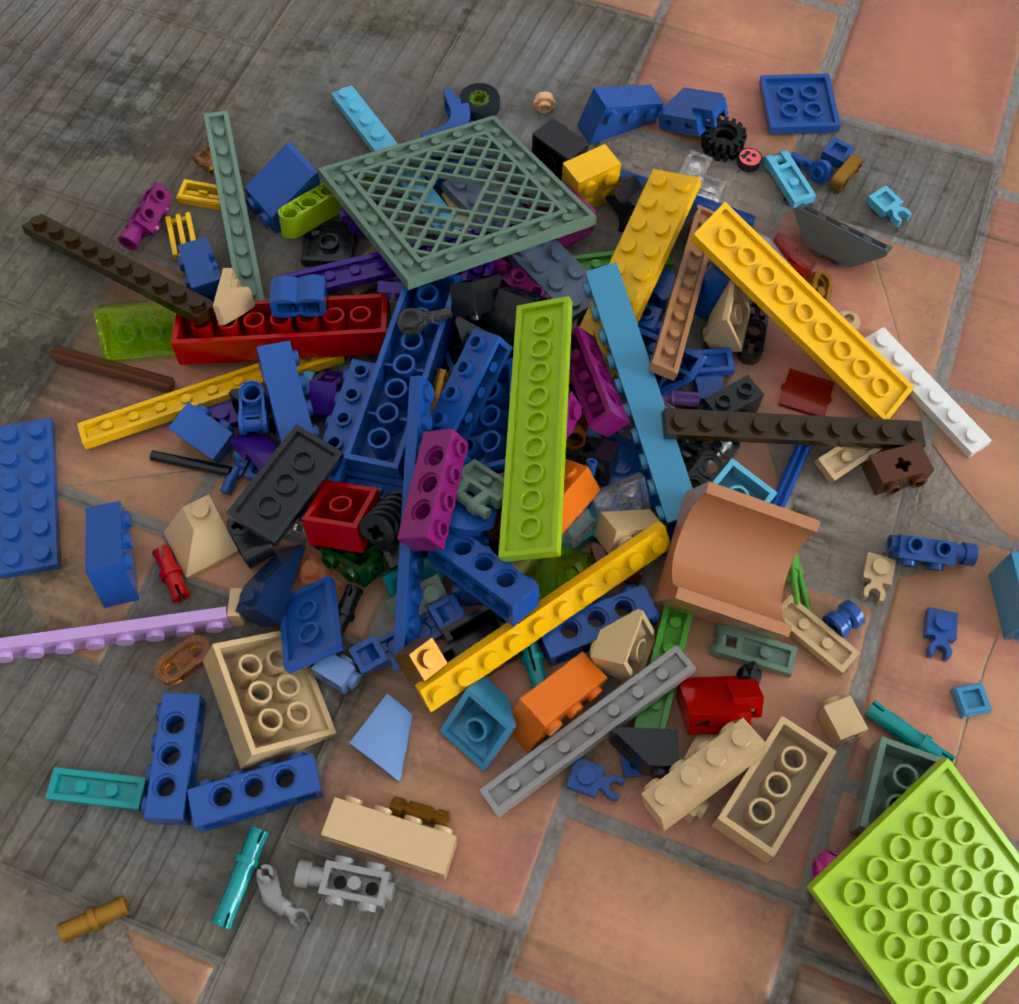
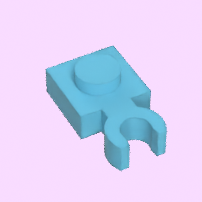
(886, 203)

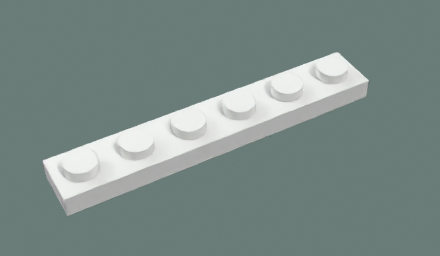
(931, 396)

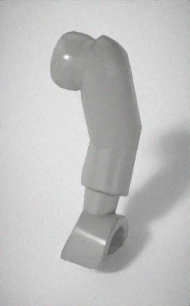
(272, 896)

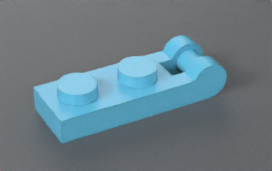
(789, 178)

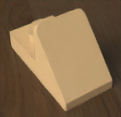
(231, 298)

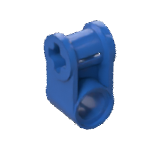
(254, 413)

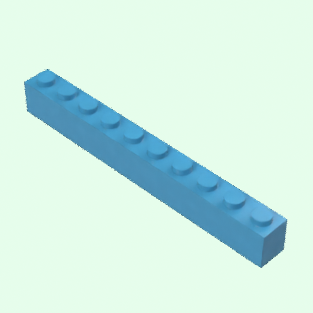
(640, 390)

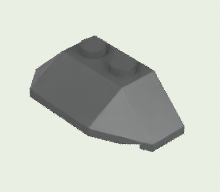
(837, 240)

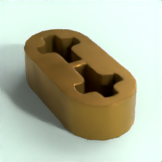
(846, 173)

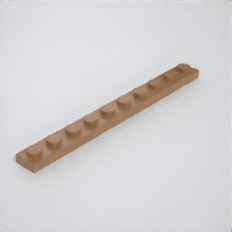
(681, 303)

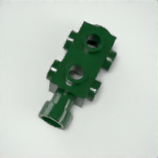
(354, 566)

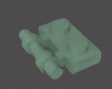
(484, 484)

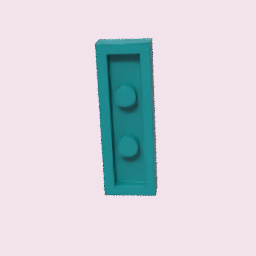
(97, 789)

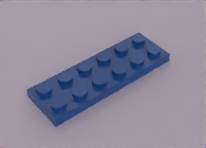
(28, 499)

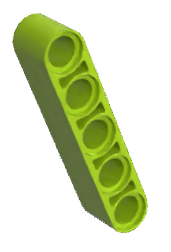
(309, 211)

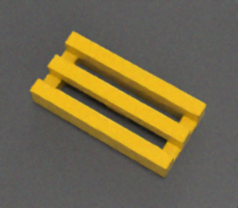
(199, 198)
(179, 221)

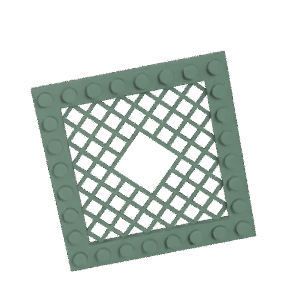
(420, 267)

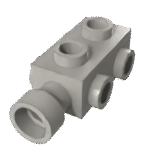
(357, 879)

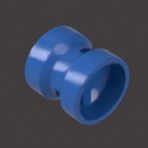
(845, 618)

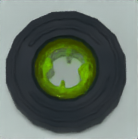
(488, 98)

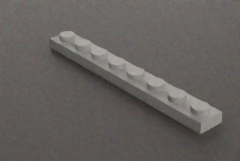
(587, 731)

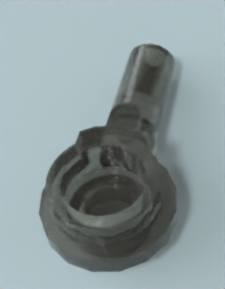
(412, 320)

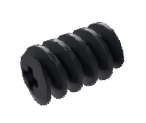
(383, 520)

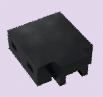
(470, 630)

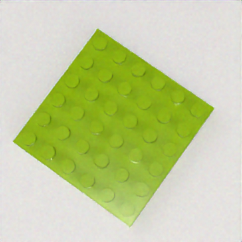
(929, 895)

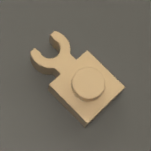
(879, 574)

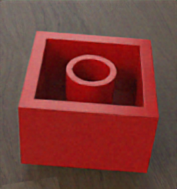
(336, 514)

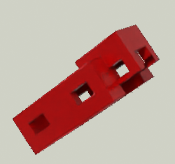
(718, 702)

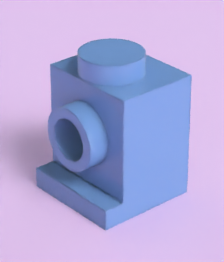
(337, 673)

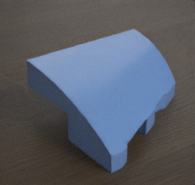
(385, 737)

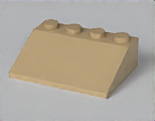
(264, 704)

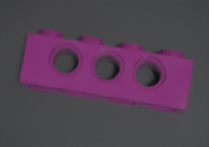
(595, 385)
(433, 490)

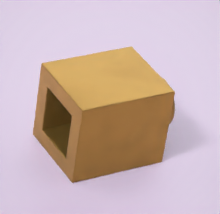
(420, 659)

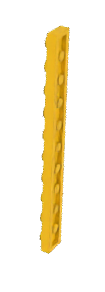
(168, 406)
(550, 613)

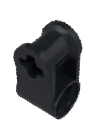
(250, 546)

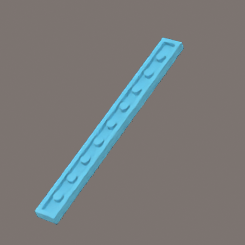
(378, 138)

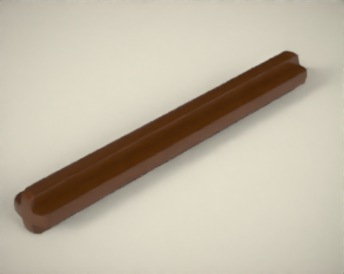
(112, 369)

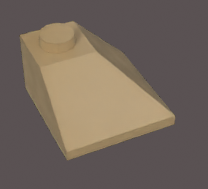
(728, 320)
(199, 537)
(624, 646)

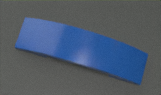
(377, 653)

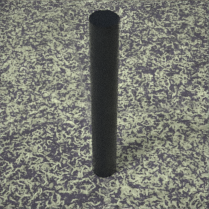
(190, 463)

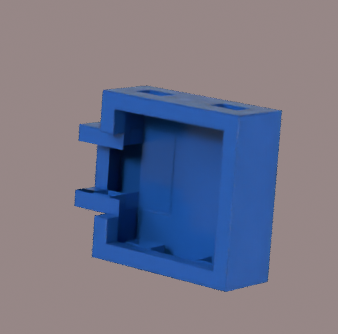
(693, 108)

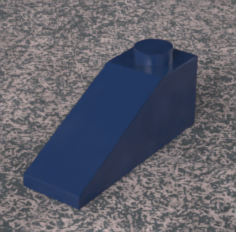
(269, 590)

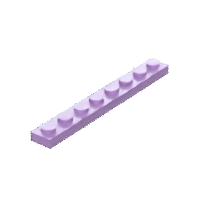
(120, 633)

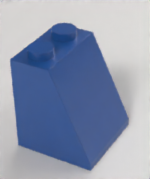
(278, 183)

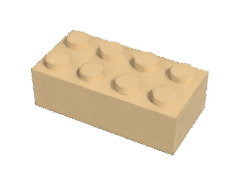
(774, 790)

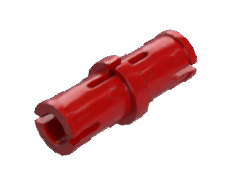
(171, 574)

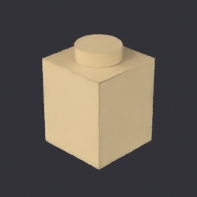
(841, 720)

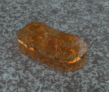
(182, 658)

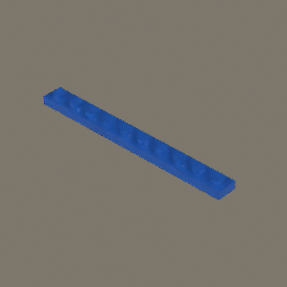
(410, 562)

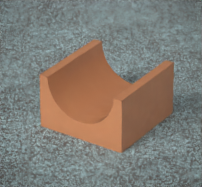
(732, 559)

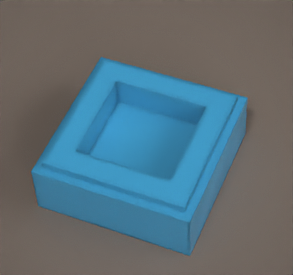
(971, 700)

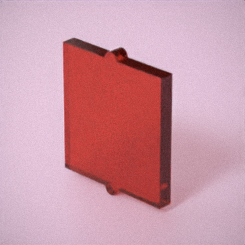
(806, 393)

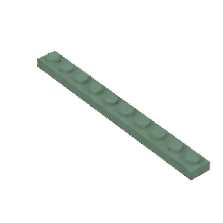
(233, 202)

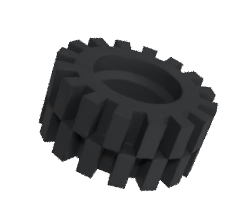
(720, 148)

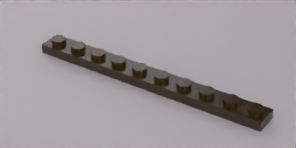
(120, 269)
(789, 429)

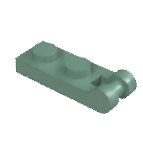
(768, 653)

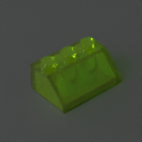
(134, 330)

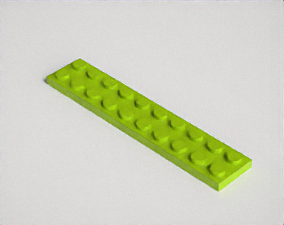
(537, 432)

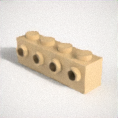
(703, 773)
(390, 837)

